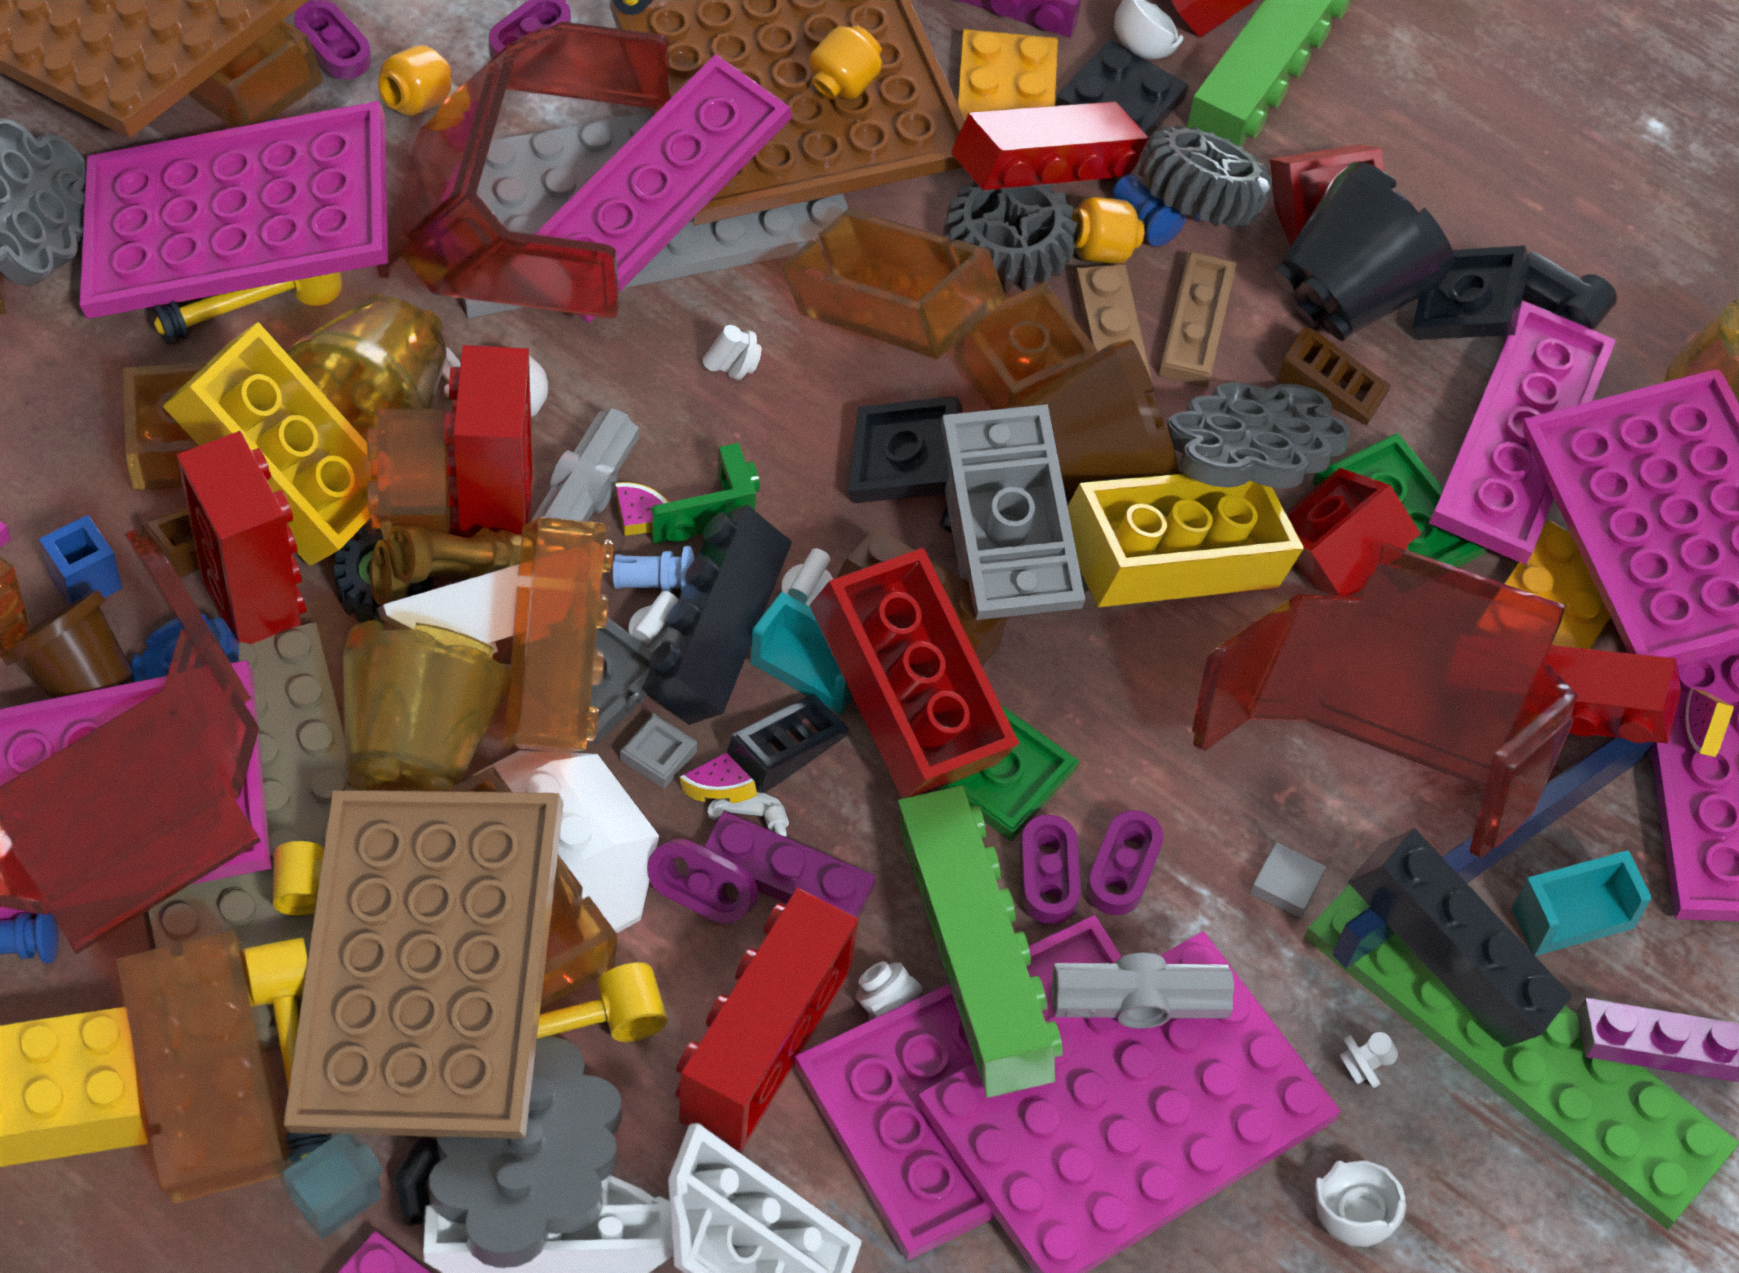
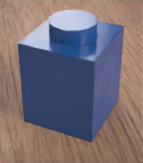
(80, 560)

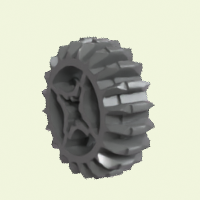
(1205, 176)
(1021, 226)

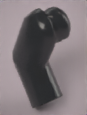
(411, 1179)

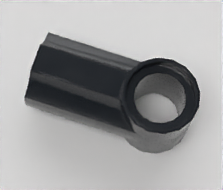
(1566, 295)

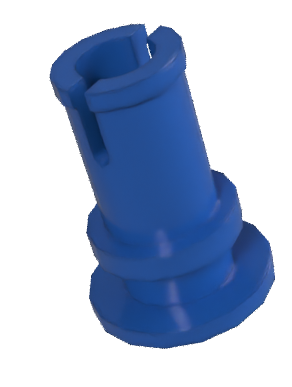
(1159, 221)
(30, 935)

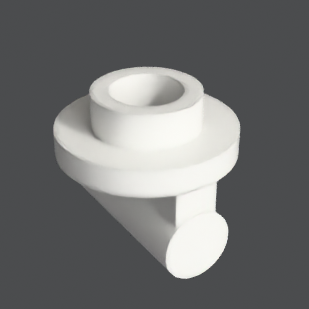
(734, 352)
(807, 579)
(650, 622)
(886, 988)
(1368, 1057)

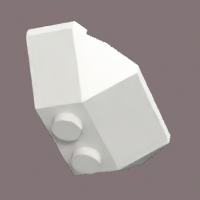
(475, 607)
(601, 831)
(744, 1220)
(627, 1237)

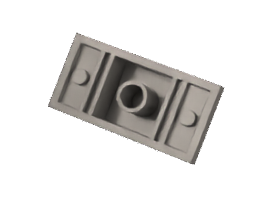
(1010, 512)

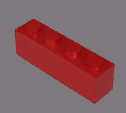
(1048, 145)
(1619, 692)

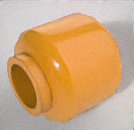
(845, 62)
(414, 80)
(1107, 230)

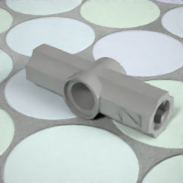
(588, 476)
(1142, 990)

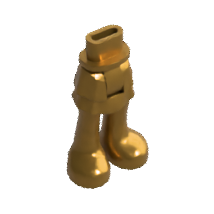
(421, 553)

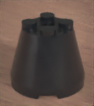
(1362, 254)

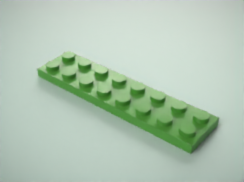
(1599, 1110)

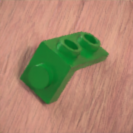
(688, 517)

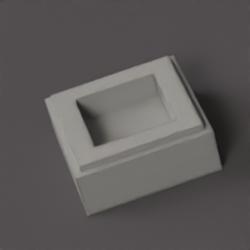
(658, 751)
(1288, 880)

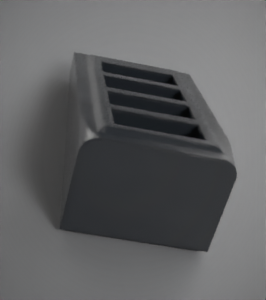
(765, 766)

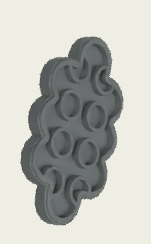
(38, 203)
(1257, 435)
(536, 1185)

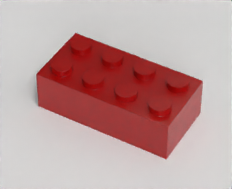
(489, 440)
(242, 538)
(913, 673)
(766, 1018)

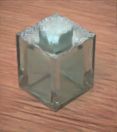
(334, 1183)

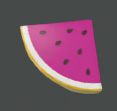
(635, 506)
(1706, 721)
(719, 780)

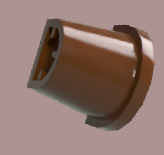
(71, 650)

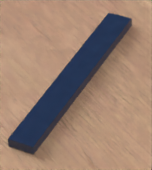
(1558, 798)

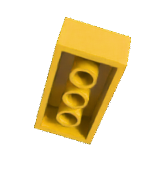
(303, 436)
(1179, 538)
(69, 1087)

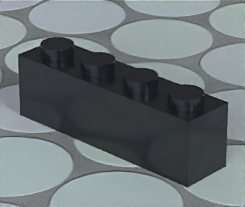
(716, 615)
(1460, 938)

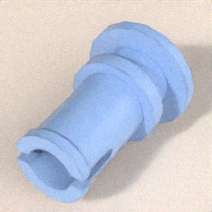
(652, 571)

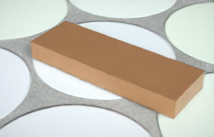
(1198, 319)

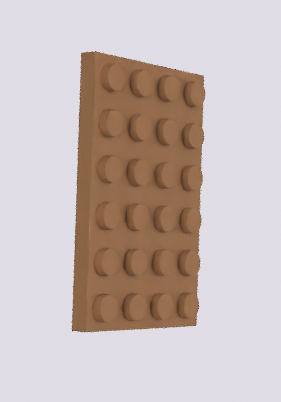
(426, 965)

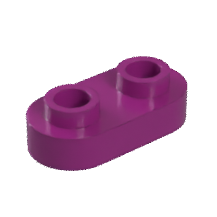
(525, 20)
(340, 45)
(1122, 865)
(1050, 873)
(704, 884)

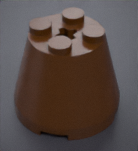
(1107, 420)

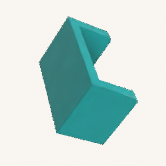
(794, 650)
(1581, 903)

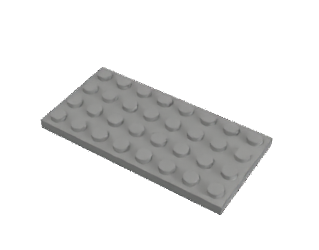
(540, 171)

